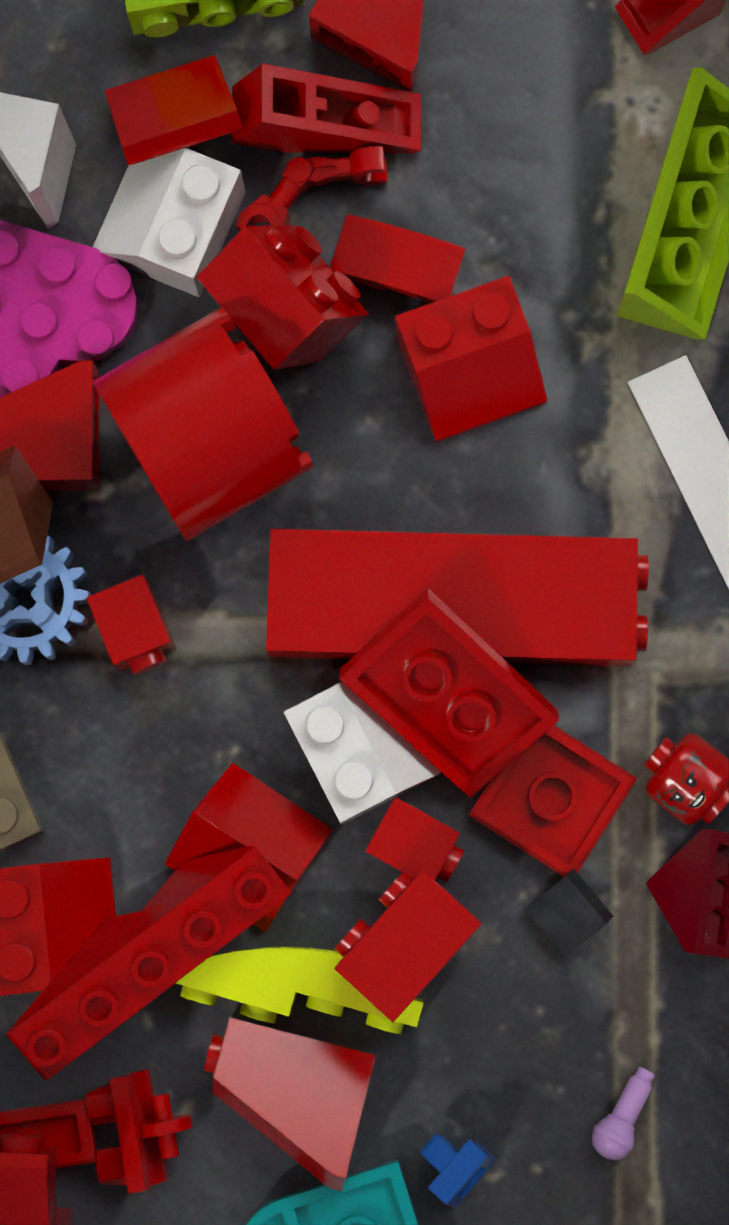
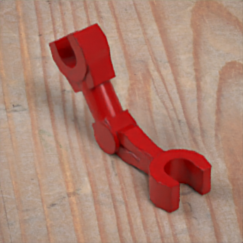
(363, 167)

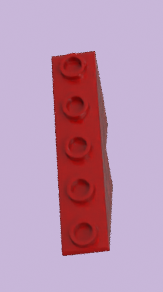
(145, 953)

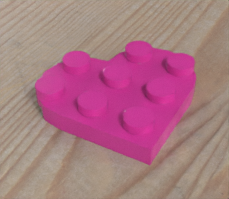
(58, 305)

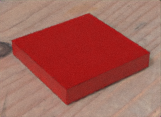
(172, 110)
(554, 800)

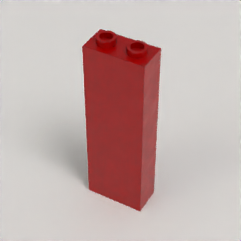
(520, 593)

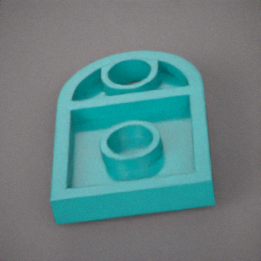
(367, 1198)

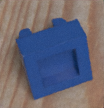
(458, 1168)

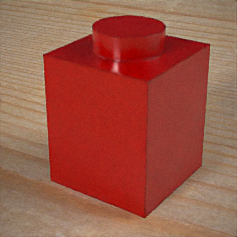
(132, 625)
(415, 842)

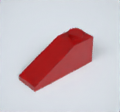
(323, 113)

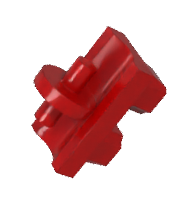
(144, 1131)

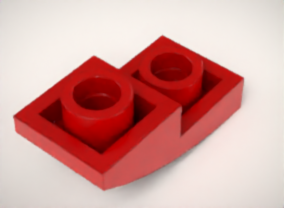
(396, 259)

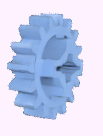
(43, 583)

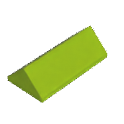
(687, 221)

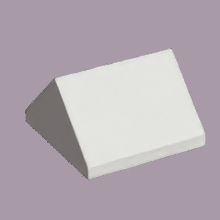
(37, 151)

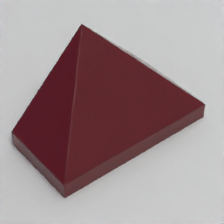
(695, 894)

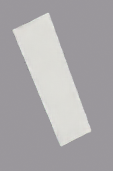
(692, 448)

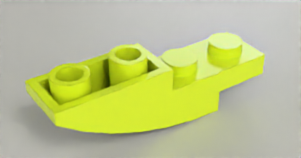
(271, 977)

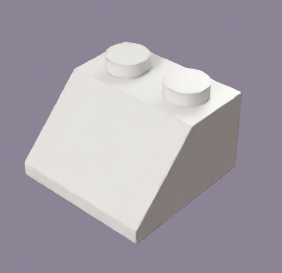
(172, 217)
(355, 752)

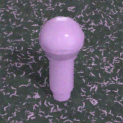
(615, 1133)

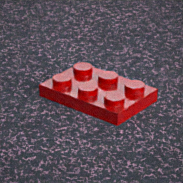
(448, 693)

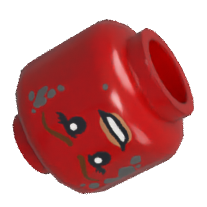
(688, 779)

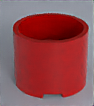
(204, 423)

